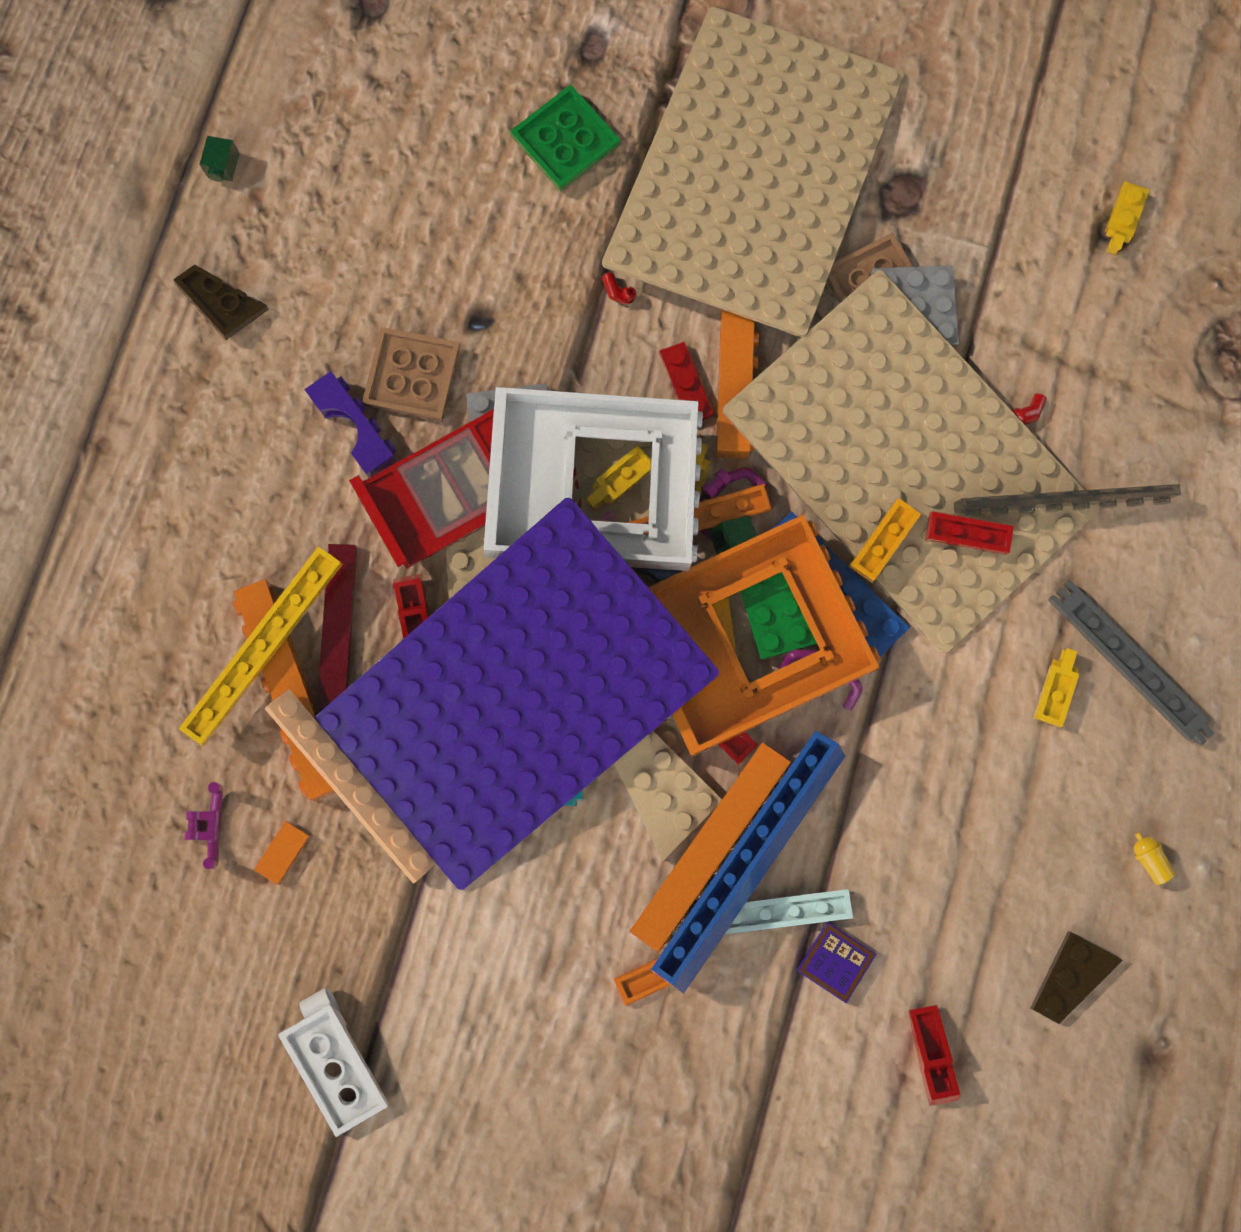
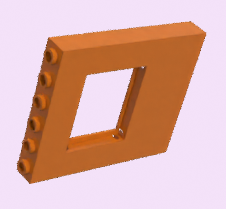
(726, 705)

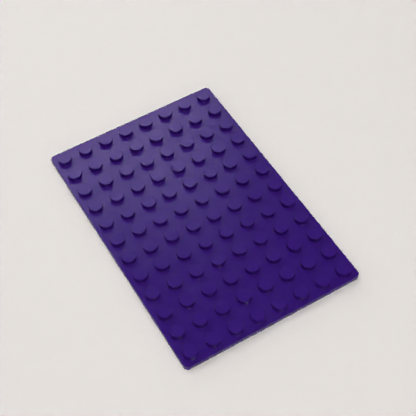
(516, 694)

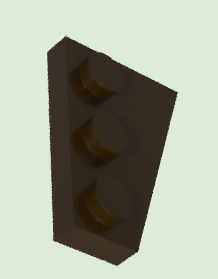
(219, 303)
(1072, 977)

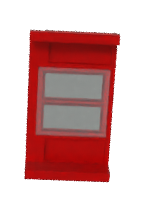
(431, 494)

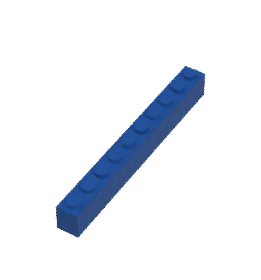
(748, 862)

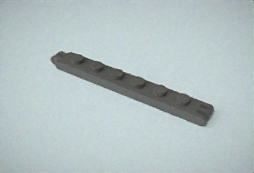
(1132, 663)

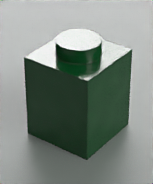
(219, 158)
(732, 533)

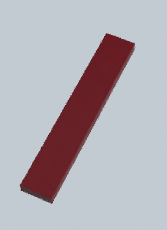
(337, 626)

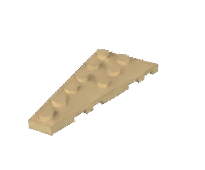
(665, 792)

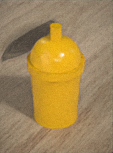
(1153, 859)

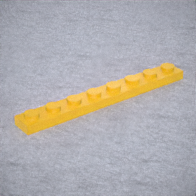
(260, 646)

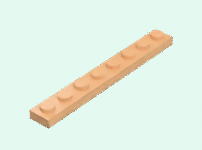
(350, 785)

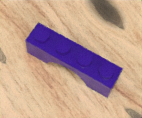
(332, 400)

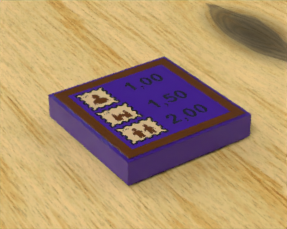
(836, 962)

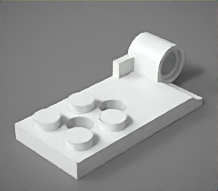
(322, 1040)

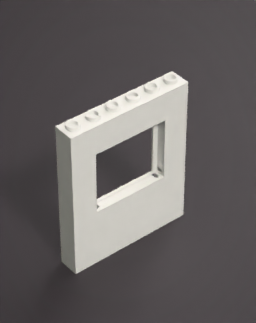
(536, 464)

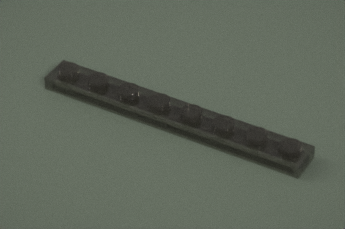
(1057, 500)

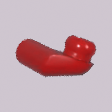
(617, 293)
(1031, 413)

